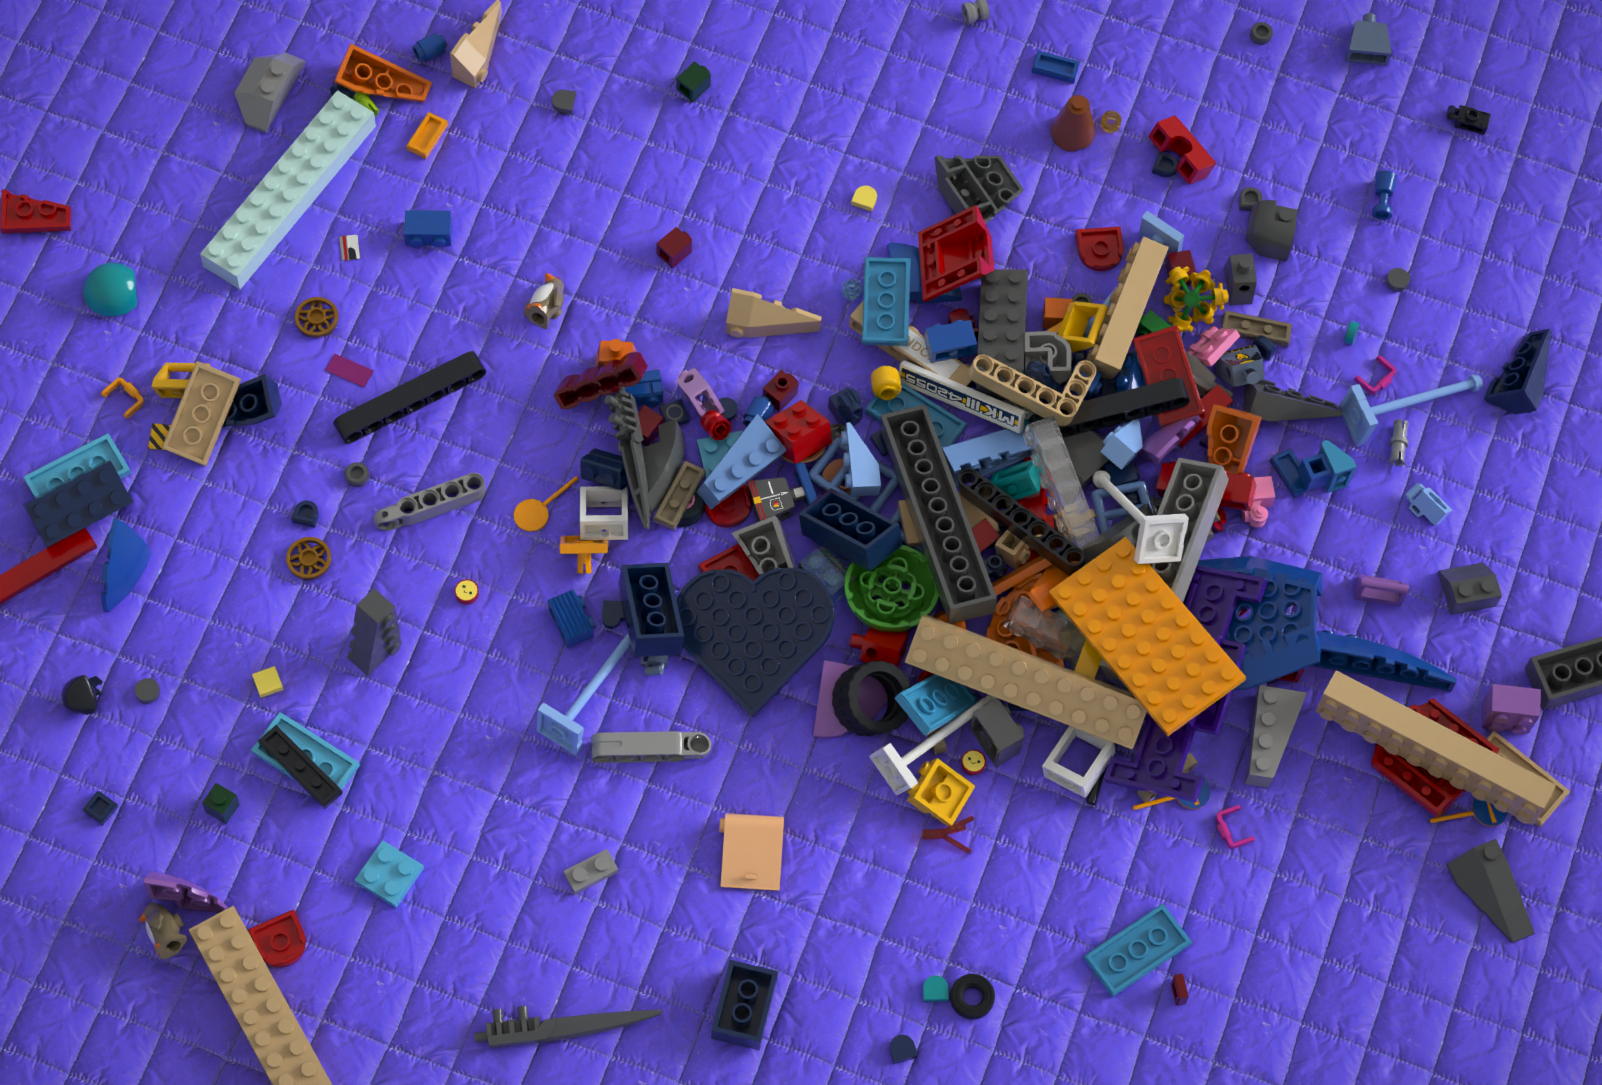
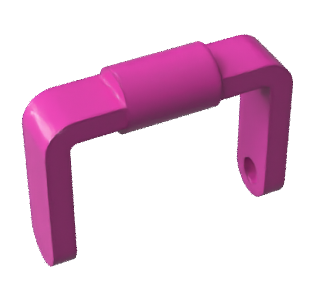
(1381, 384)
(1224, 831)

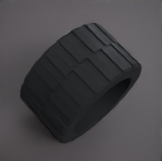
(846, 702)

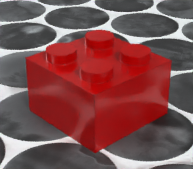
(800, 431)

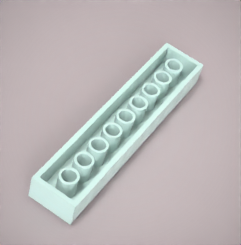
(288, 190)

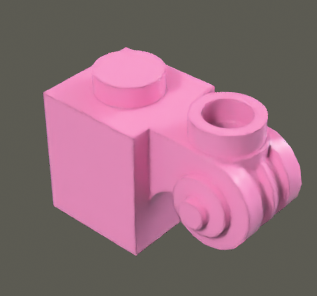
(1263, 498)

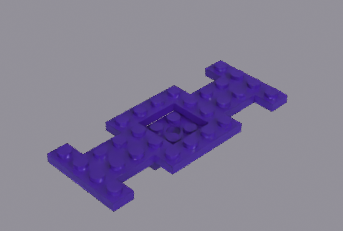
(1162, 757)

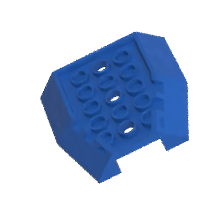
(1274, 640)

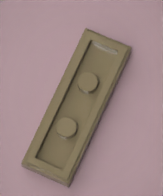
(1251, 327)
(679, 495)

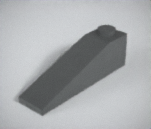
(1279, 405)
(1490, 883)

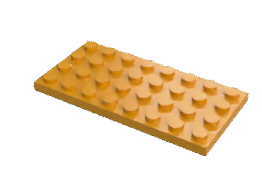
(1147, 636)

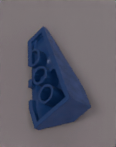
(1523, 379)
(254, 402)

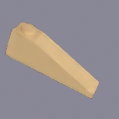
(473, 51)
(754, 317)

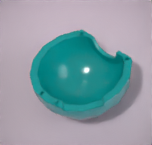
(111, 289)

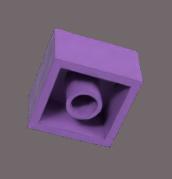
(1511, 709)

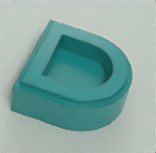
(935, 989)

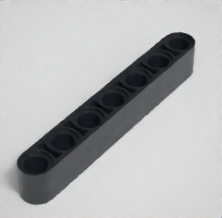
(409, 397)
(1125, 406)
(1016, 513)

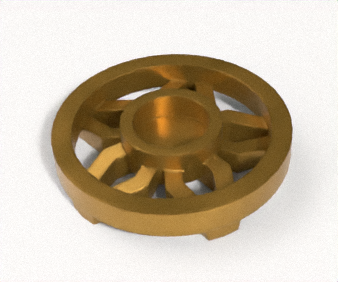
(316, 317)
(308, 558)

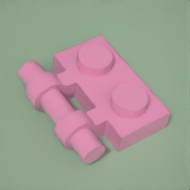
(1213, 344)

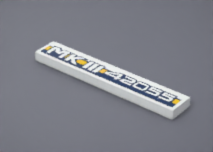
(962, 397)

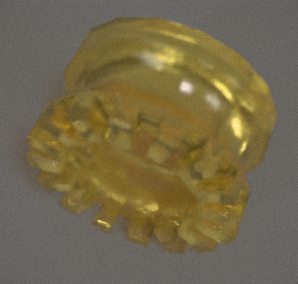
(1111, 115)

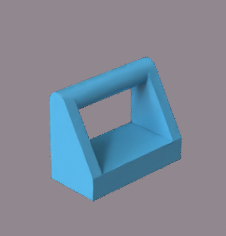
(1341, 465)

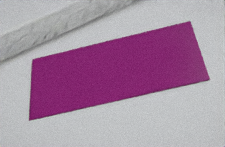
(349, 370)

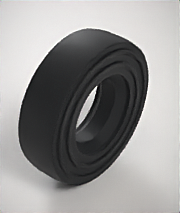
(972, 1011)

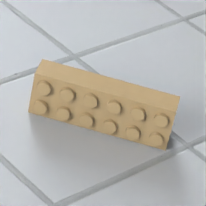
(1127, 306)

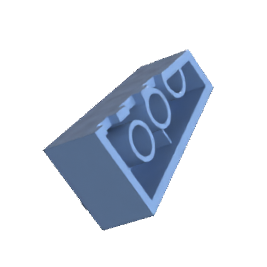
(987, 453)
(746, 458)

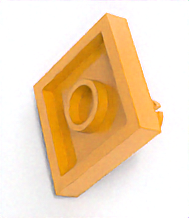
(583, 549)

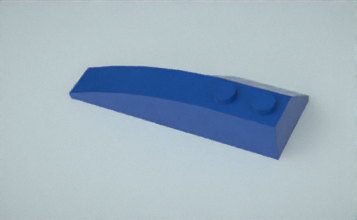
(1379, 661)

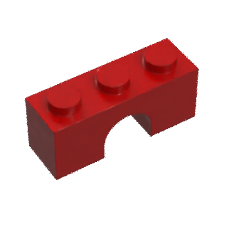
(1174, 136)

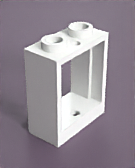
(592, 525)
(1066, 777)

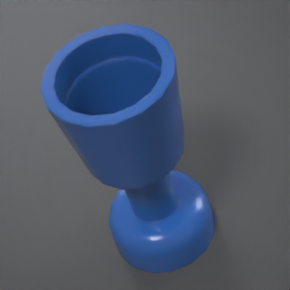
(1384, 188)

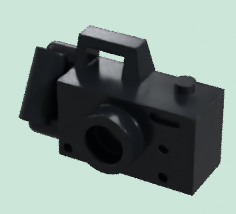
(1469, 118)

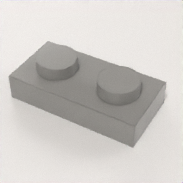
(590, 871)

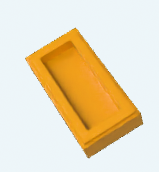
(427, 135)

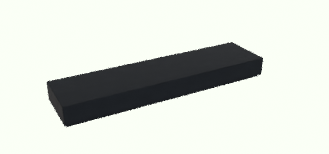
(300, 766)

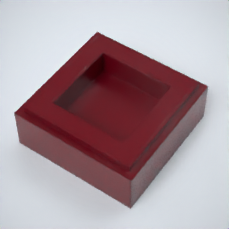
(1179, 989)

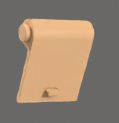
(751, 851)

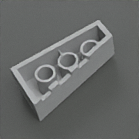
(766, 545)
(1272, 724)

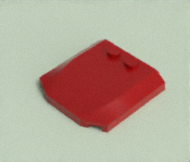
(1429, 791)

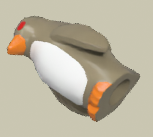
(545, 302)
(163, 930)

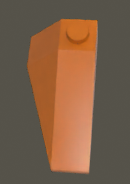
(1040, 591)

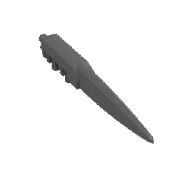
(629, 433)
(531, 1031)

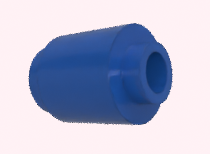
(429, 47)
(760, 406)

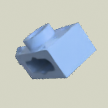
(1428, 503)

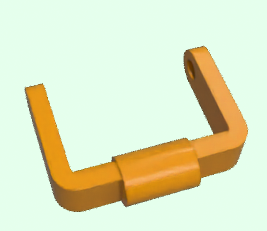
(131, 390)

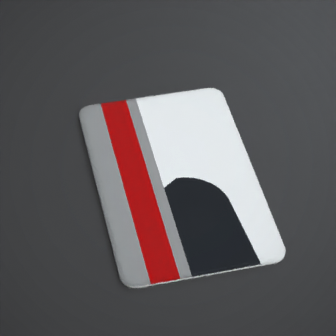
(349, 247)

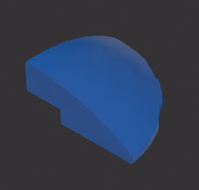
(899, 250)
(127, 563)

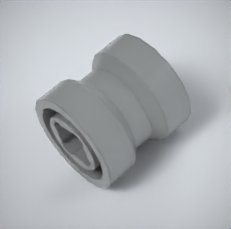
(975, 11)

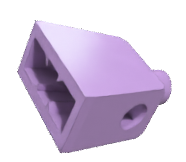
(693, 386)

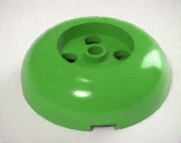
(883, 614)

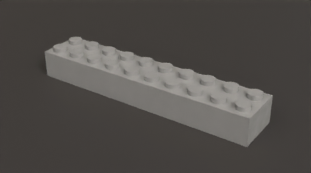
(1197, 492)

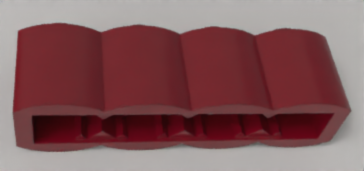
(600, 380)

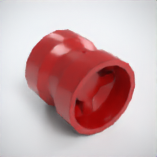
(715, 425)

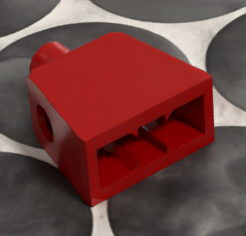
(881, 646)

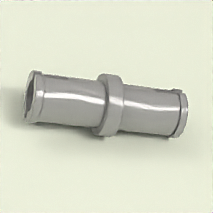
(1398, 442)

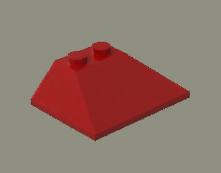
(954, 253)

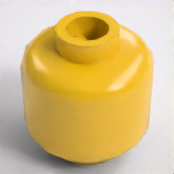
(885, 382)

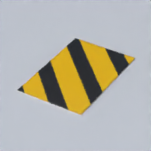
(158, 436)

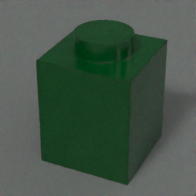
(693, 81)
(220, 803)

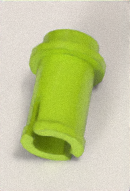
(364, 99)

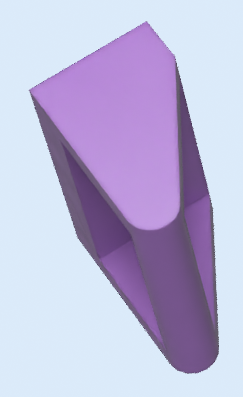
(1380, 590)

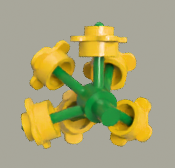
(1178, 298)

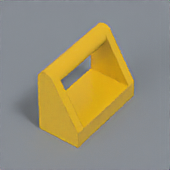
(1075, 323)
(169, 387)

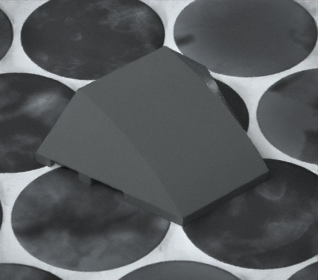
(978, 182)
(1086, 455)

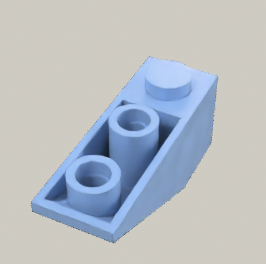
(1123, 443)
(863, 469)

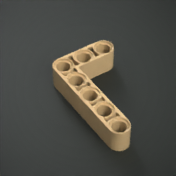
(1034, 389)

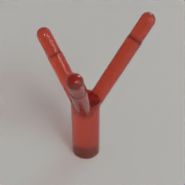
(942, 833)

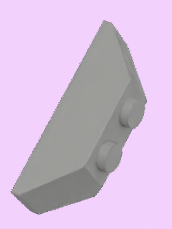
(266, 88)

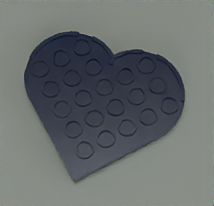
(756, 630)

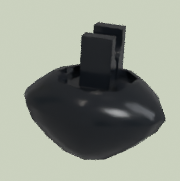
(81, 694)

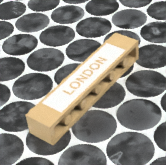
(917, 353)

